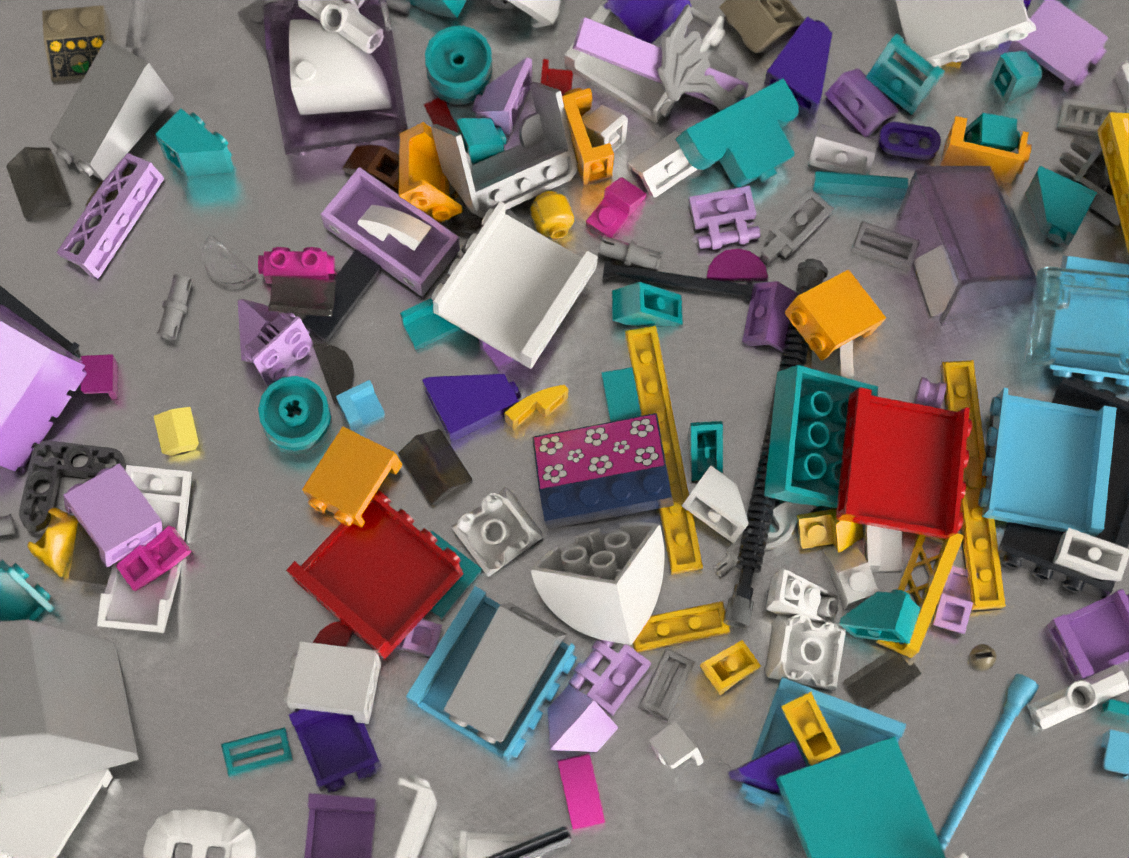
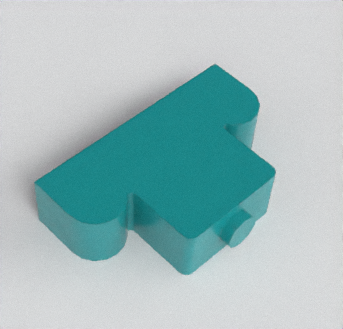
(745, 136)

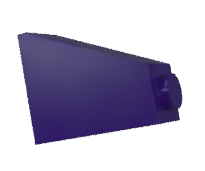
(804, 64)
(470, 401)

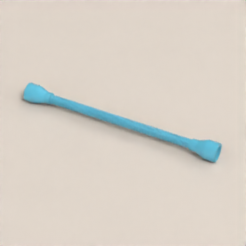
(1019, 695)

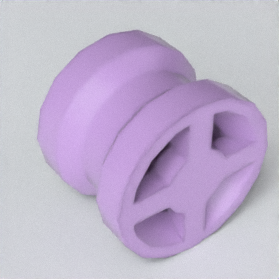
(930, 393)

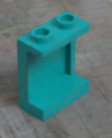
(18, 598)

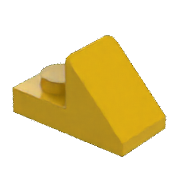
(823, 529)
(730, 666)
(810, 729)

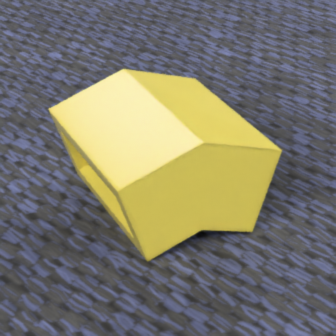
(176, 431)

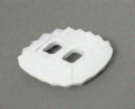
(201, 830)

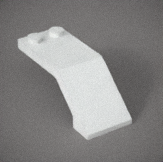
(149, 606)

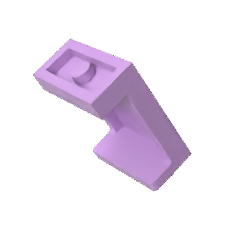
(1062, 43)
(113, 513)

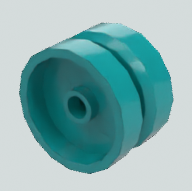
(458, 64)
(291, 397)

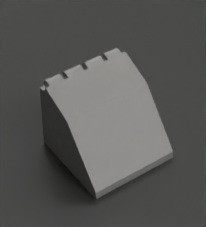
(59, 706)

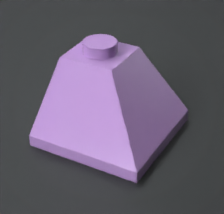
(505, 96)

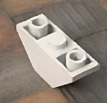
(795, 595)

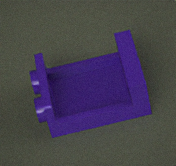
(335, 747)

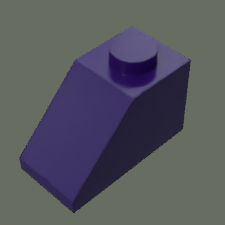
(765, 769)

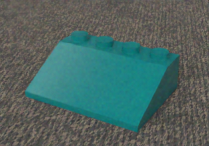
(808, 435)

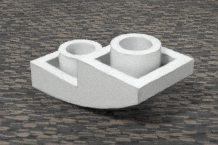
(382, 221)

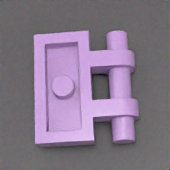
(720, 209)
(617, 680)

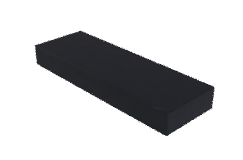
(350, 286)

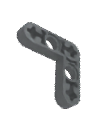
(52, 470)

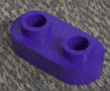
(909, 138)

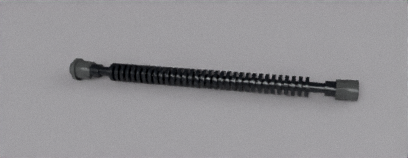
(760, 512)

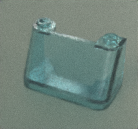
(1078, 315)

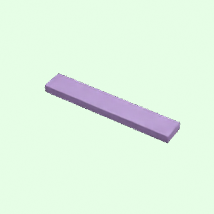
(634, 54)

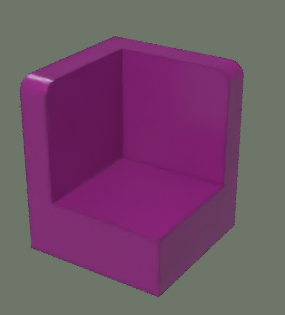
(101, 375)

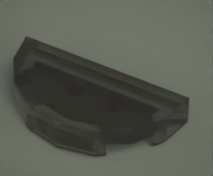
(336, 368)

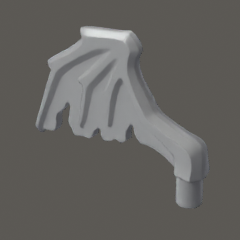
(685, 66)

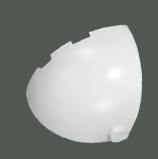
(332, 72)
(604, 580)

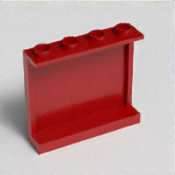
(903, 465)
(379, 575)

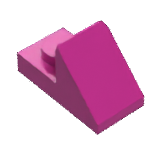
(616, 208)

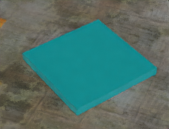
(860, 806)

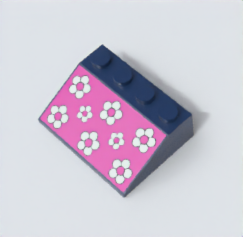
(602, 471)

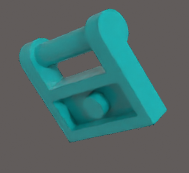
(898, 81)

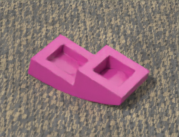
(154, 559)
(581, 791)

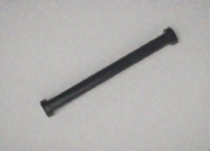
(677, 280)

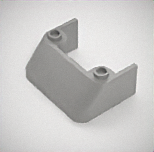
(519, 173)

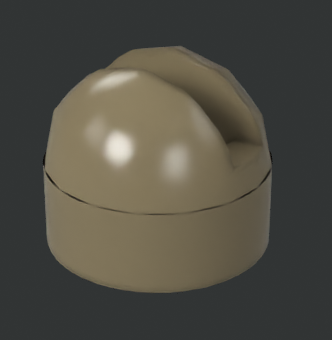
(984, 663)

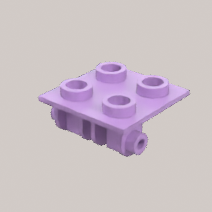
(280, 352)

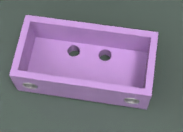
(413, 268)

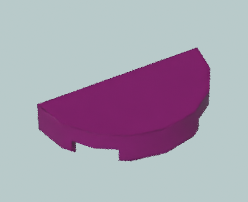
(737, 266)

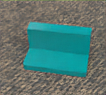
(424, 325)

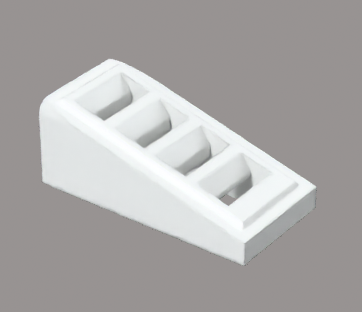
(1094, 109)

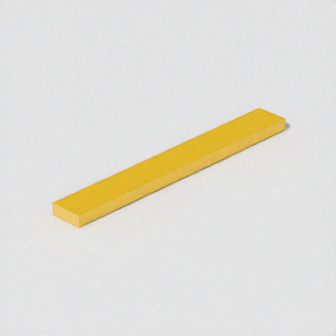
(654, 397)
(979, 532)

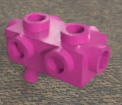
(308, 263)

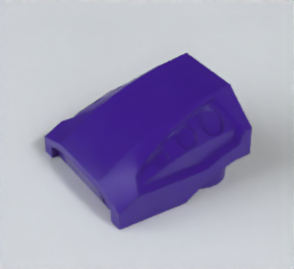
(646, 17)

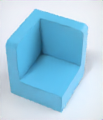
(360, 405)
(1116, 752)

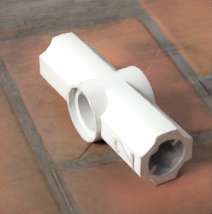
(352, 25)
(1095, 688)

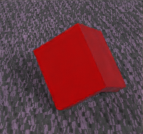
(556, 78)

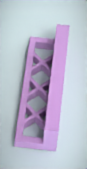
(117, 215)

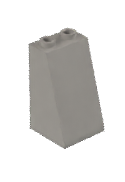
(109, 111)
(503, 672)

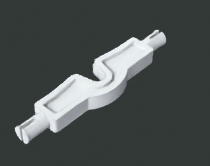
(784, 517)

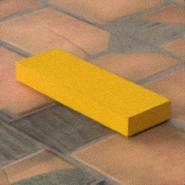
(682, 627)

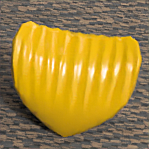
(57, 541)

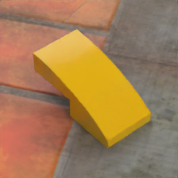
(544, 401)

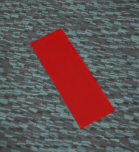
(440, 114)

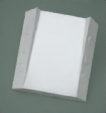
(497, 531)
(805, 651)

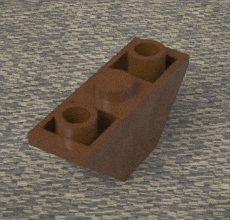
(376, 161)

